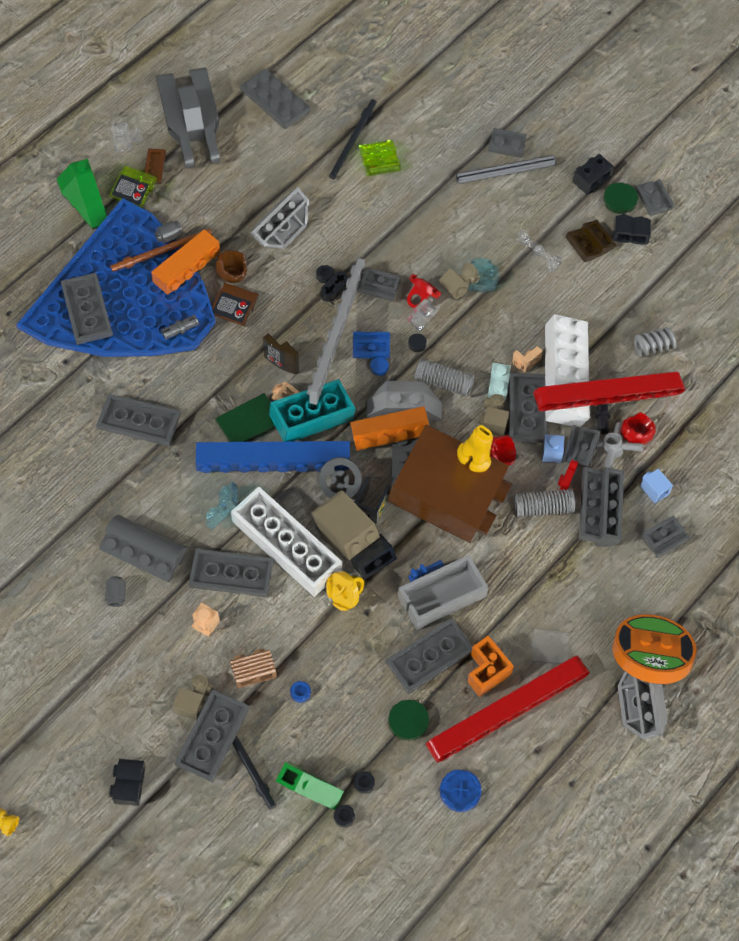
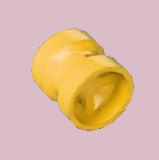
(8, 822)

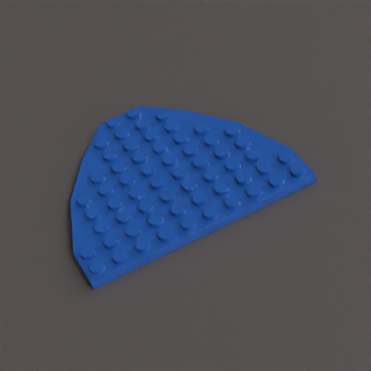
(132, 300)

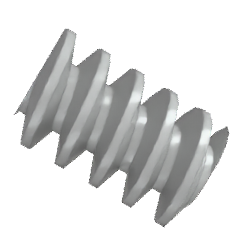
(653, 340)

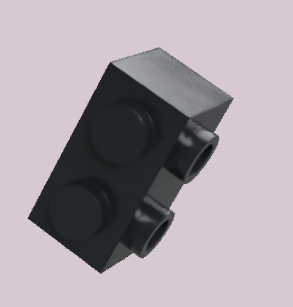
(592, 173)
(374, 557)

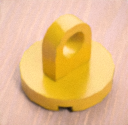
(344, 590)

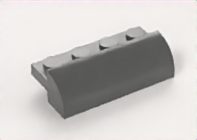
(601, 506)
(142, 547)

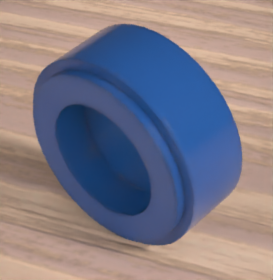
(379, 366)
(300, 691)

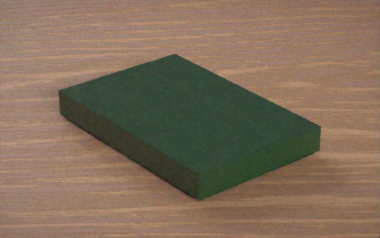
(247, 420)

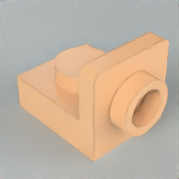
(527, 361)
(283, 390)

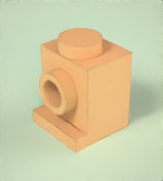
(205, 619)

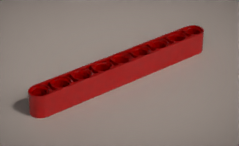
(608, 391)
(507, 709)

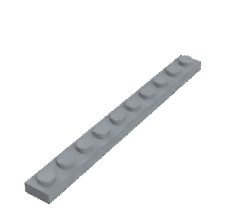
(335, 334)

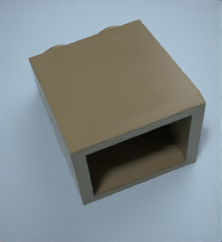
(345, 525)

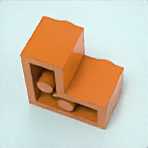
(492, 668)

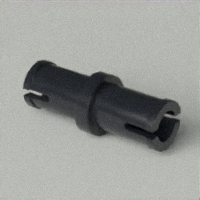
(602, 417)

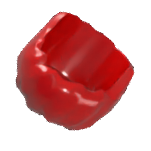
(638, 429)
(503, 449)

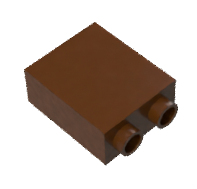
(445, 490)

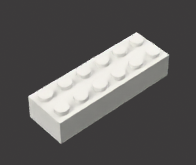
(566, 363)
(286, 541)

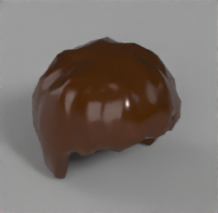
(231, 266)

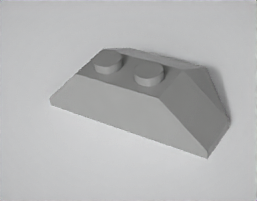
(283, 221)
(401, 396)
(642, 706)

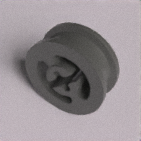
(328, 468)

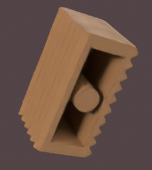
(253, 668)

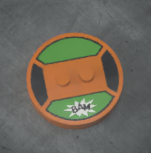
(654, 649)

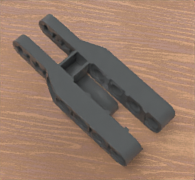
(198, 109)

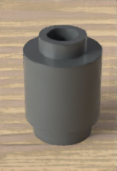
(168, 232)
(115, 591)

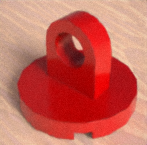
(423, 289)

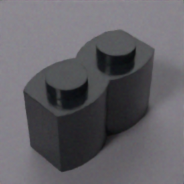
(630, 229)
(128, 782)

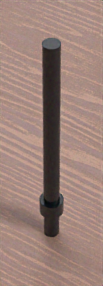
(366, 115)
(261, 788)

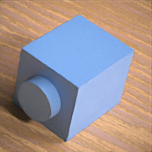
(553, 448)
(656, 485)

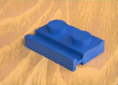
(371, 344)

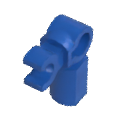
(422, 570)

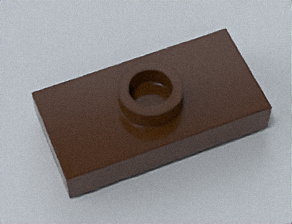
(155, 163)

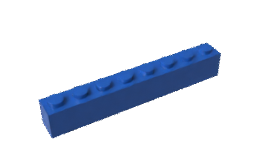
(269, 456)

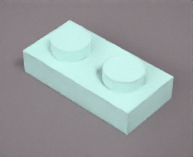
(499, 380)

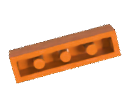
(186, 262)
(389, 428)

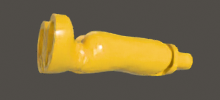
(478, 448)

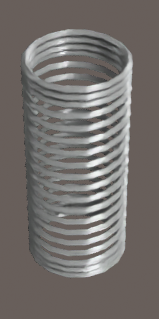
(424, 366)
(535, 507)

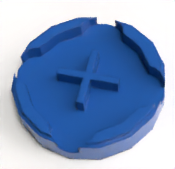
(460, 790)

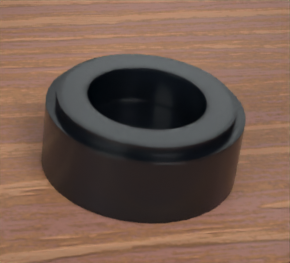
(324, 273)
(417, 342)
(364, 782)
(344, 816)

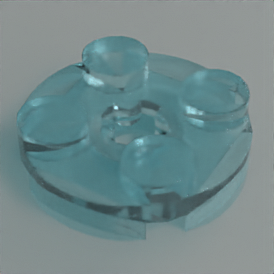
(491, 275)

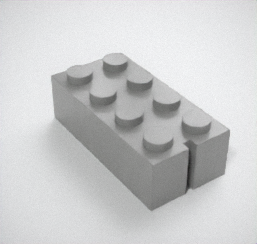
(442, 592)

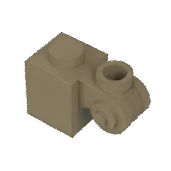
(458, 284)
(495, 418)
(192, 702)

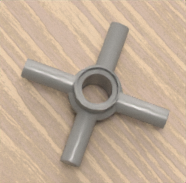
(615, 445)

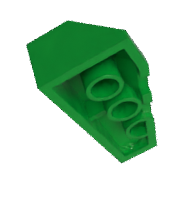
(81, 190)

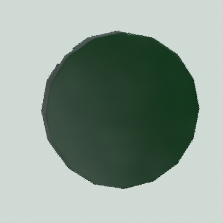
(620, 198)
(408, 720)

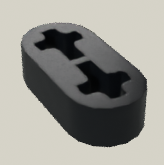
(333, 284)

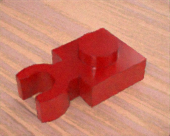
(565, 480)

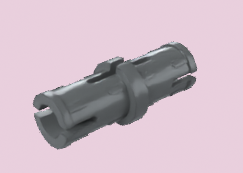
(179, 327)

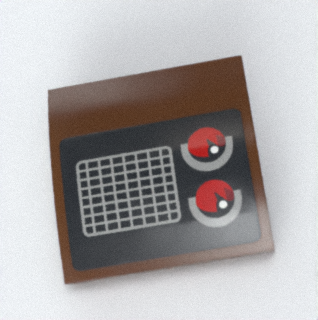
(234, 304)

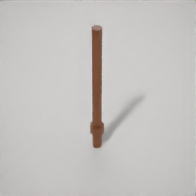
(129, 262)

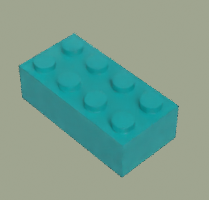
(298, 418)

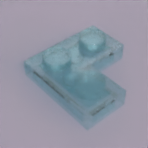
(227, 501)

